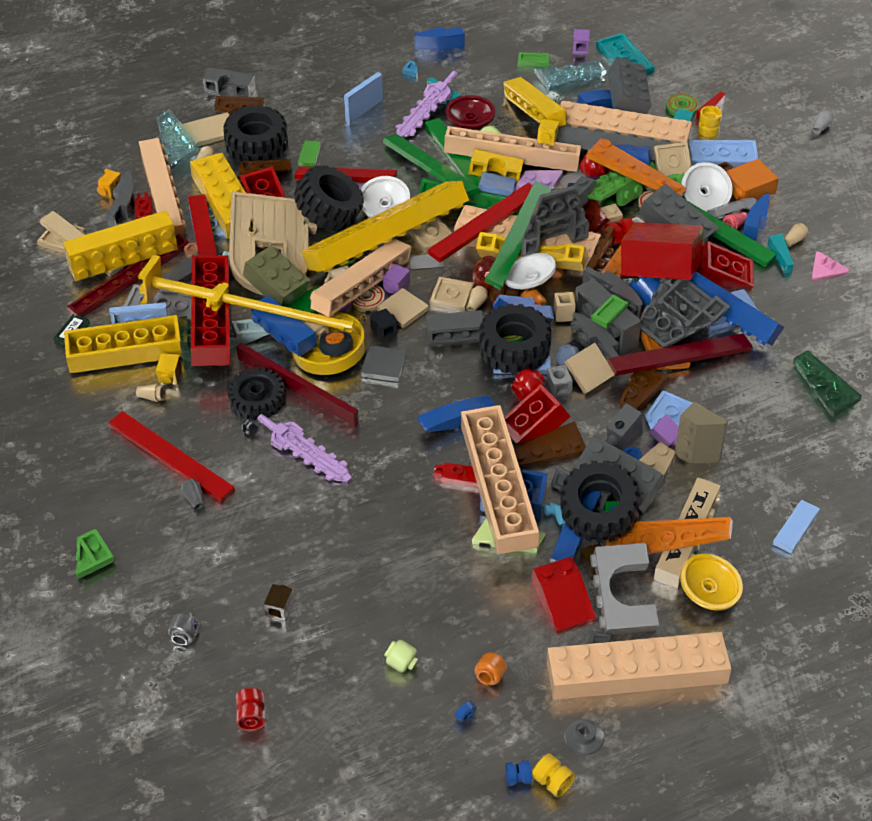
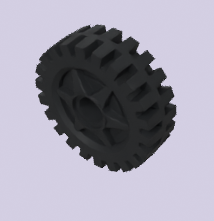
(256, 393)

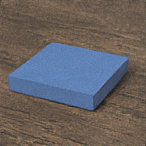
(496, 184)

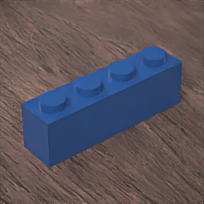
(287, 330)

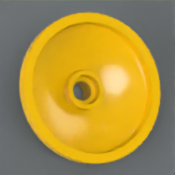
(714, 574)

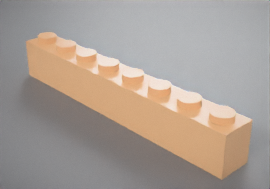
(556, 156)
(161, 183)
(359, 277)

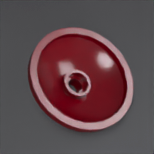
(470, 112)

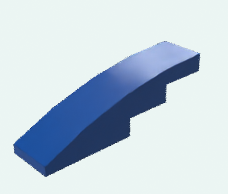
(449, 415)
(568, 542)

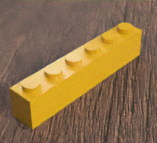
(533, 101)

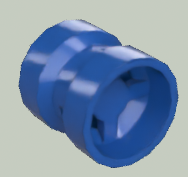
(518, 772)

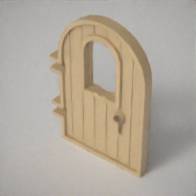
(274, 223)

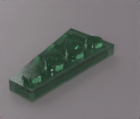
(827, 385)

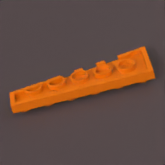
(629, 166)
(676, 534)

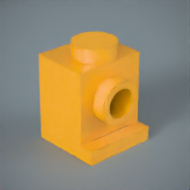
(108, 182)

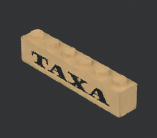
(698, 505)

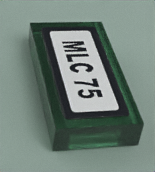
(74, 322)

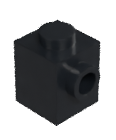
(383, 324)

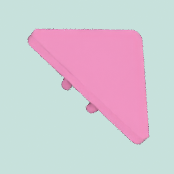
(826, 267)

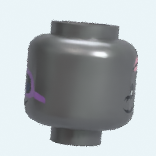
(183, 628)

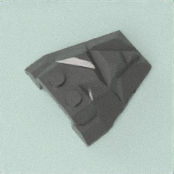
(555, 215)
(679, 311)

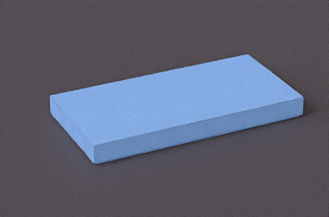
(719, 151)

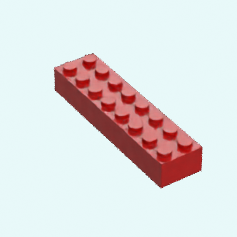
(209, 328)

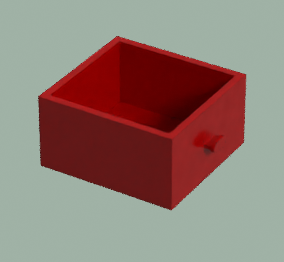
(661, 250)

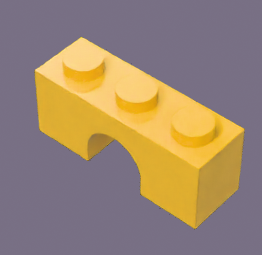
(487, 161)

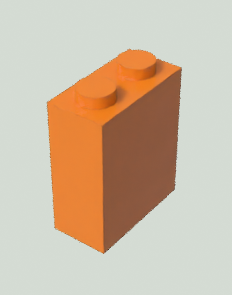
(752, 180)

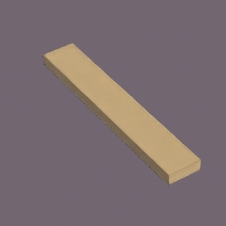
(65, 231)

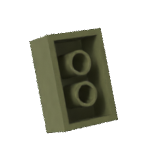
(275, 276)

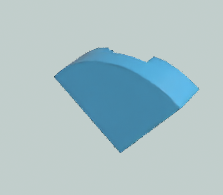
(410, 69)

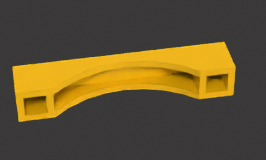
(565, 256)

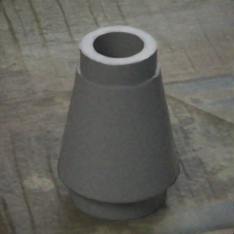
(192, 491)

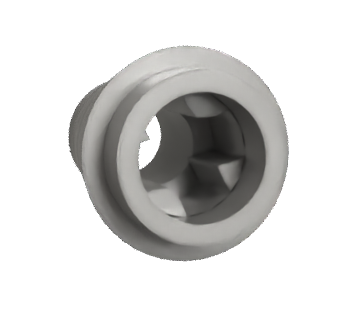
(822, 121)

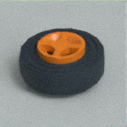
(336, 343)

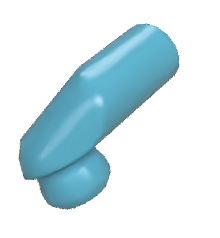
(555, 510)

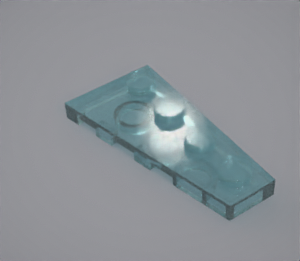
(569, 75)
(176, 139)

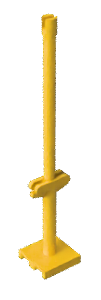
(215, 297)

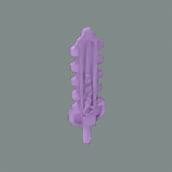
(433, 94)
(291, 437)

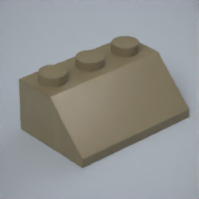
(700, 435)

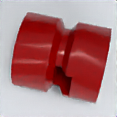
(620, 229)
(250, 708)

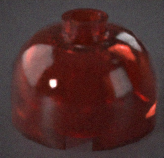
(481, 271)

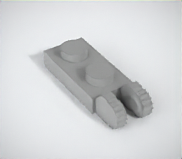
(732, 208)

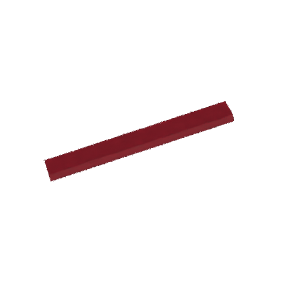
(118, 283)
(679, 354)
(300, 385)

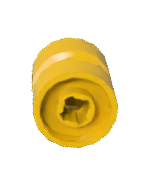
(709, 121)
(551, 773)

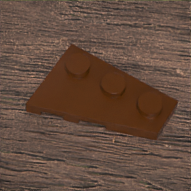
(230, 103)
(604, 251)

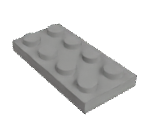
(176, 303)

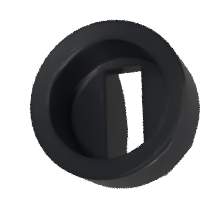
(249, 427)

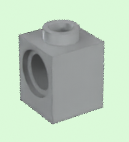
(559, 380)

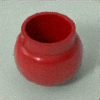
(592, 169)
(526, 382)

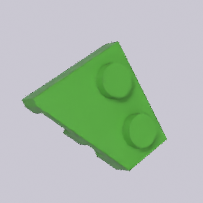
(91, 553)

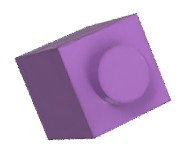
(581, 41)
(396, 279)
(665, 431)

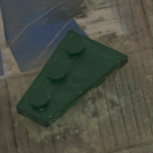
(185, 343)

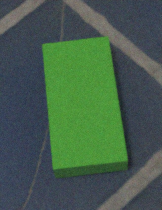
(533, 60)
(309, 154)
(609, 311)

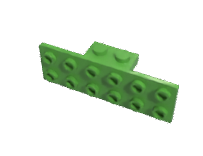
(614, 182)

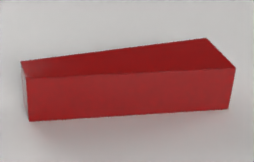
(715, 101)

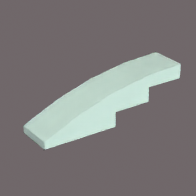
(245, 332)

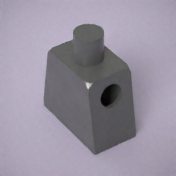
(625, 427)

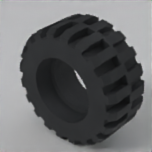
(255, 134)
(328, 198)
(515, 321)
(606, 478)

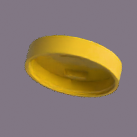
(321, 364)

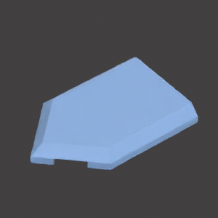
(667, 405)

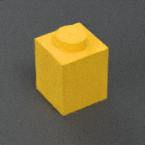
(548, 132)
(168, 368)

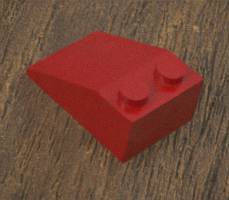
(262, 183)
(726, 267)
(535, 416)
(563, 594)

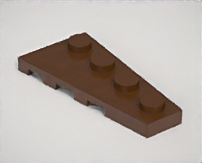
(552, 447)

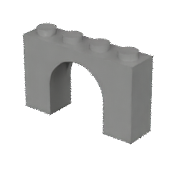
(616, 616)

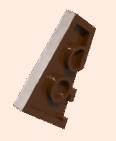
(281, 165)
(642, 388)

